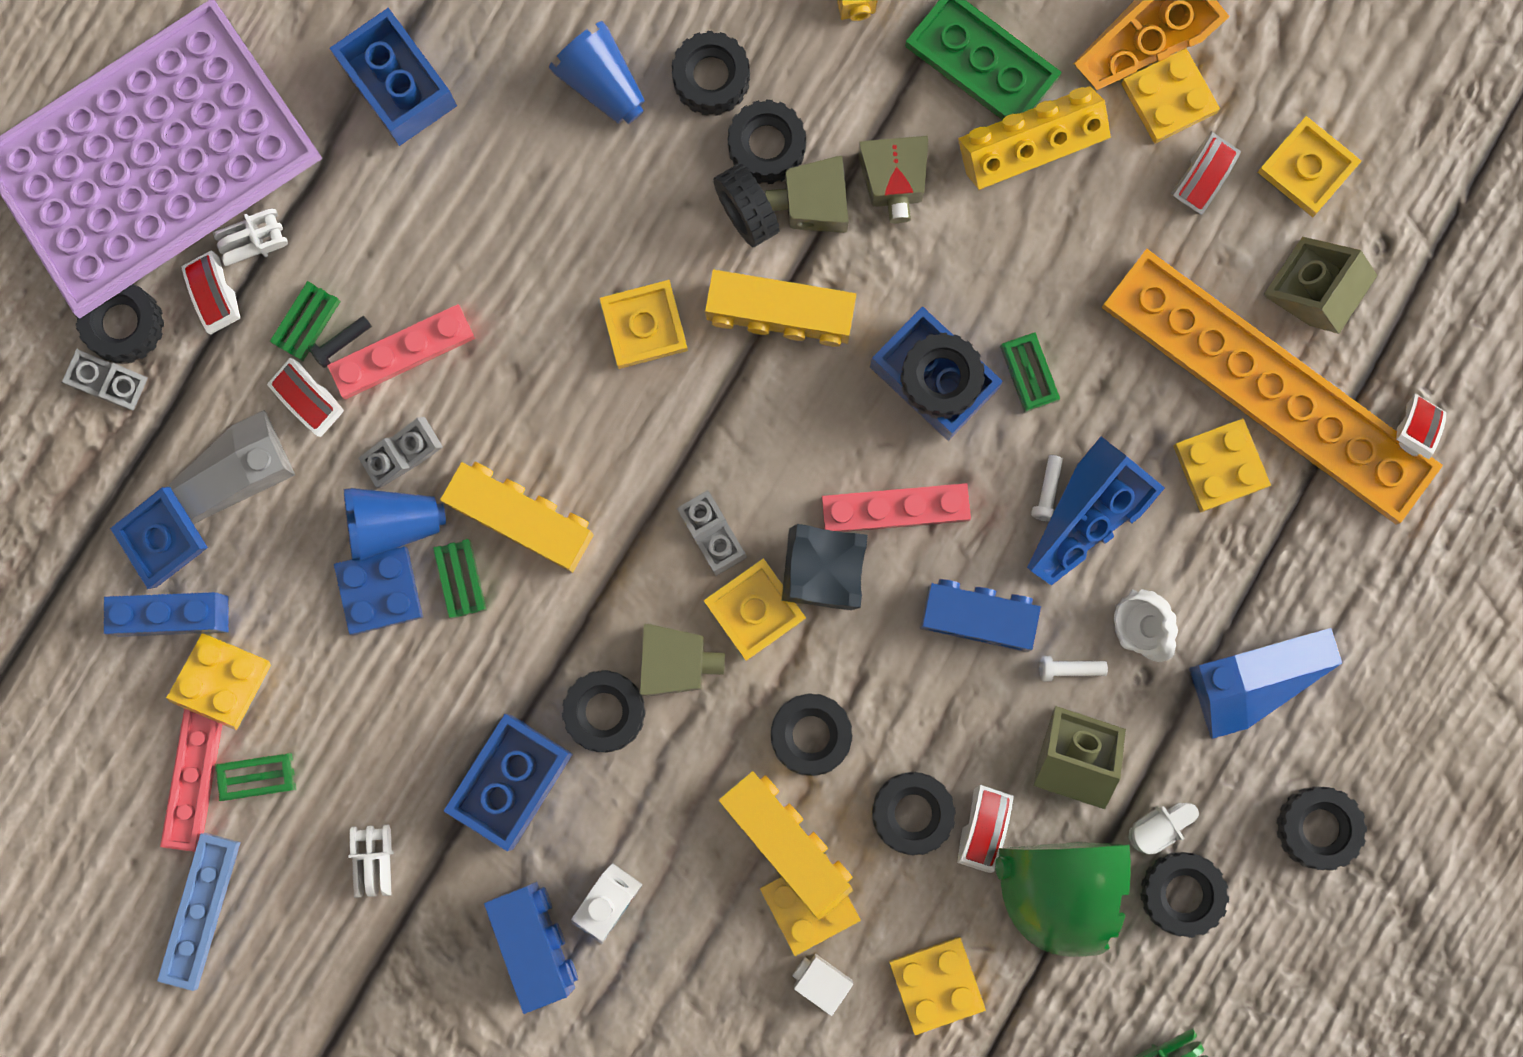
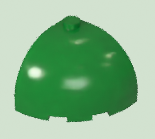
(1066, 894)

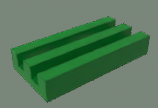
(294, 313)
(1039, 401)
(453, 549)
(287, 772)

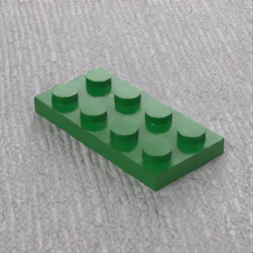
(982, 58)

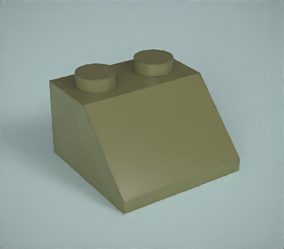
(1322, 283)
(1080, 758)

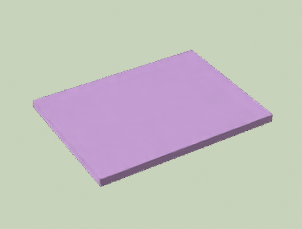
(149, 157)

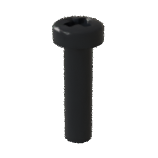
(339, 341)

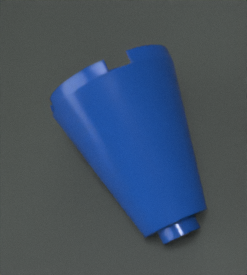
(600, 74)
(388, 520)

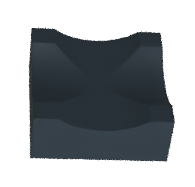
(824, 567)

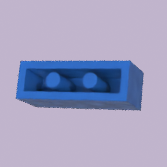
(166, 614)
(980, 615)

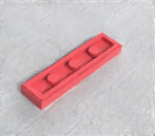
(191, 782)

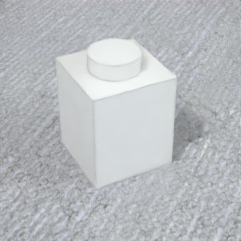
(821, 983)

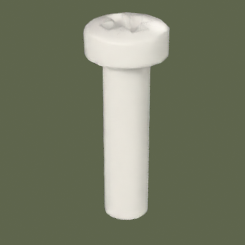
(1045, 508)
(1050, 668)

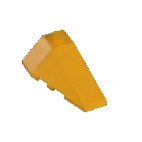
(1148, 34)

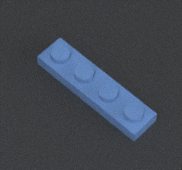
(198, 911)

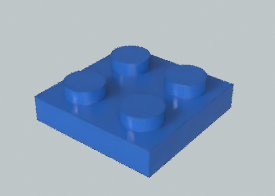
(158, 537)
(378, 591)

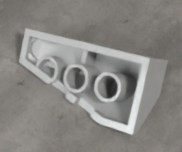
(233, 468)

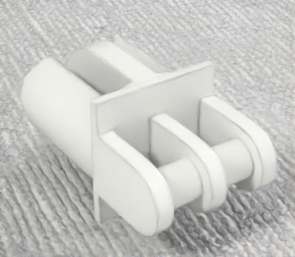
(245, 239)
(1161, 827)
(369, 871)

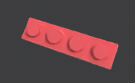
(401, 352)
(896, 508)

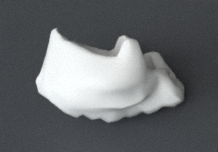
(1146, 625)

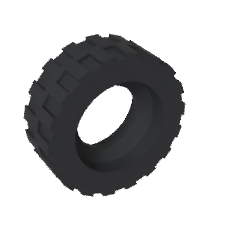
(701, 47)
(767, 114)
(746, 205)
(135, 345)
(950, 348)
(575, 711)
(839, 728)
(942, 813)
(1350, 821)
(1213, 888)

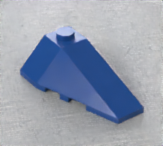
(1097, 500)
(1252, 684)

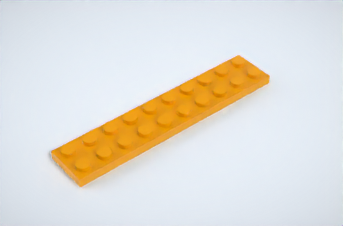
(1271, 386)

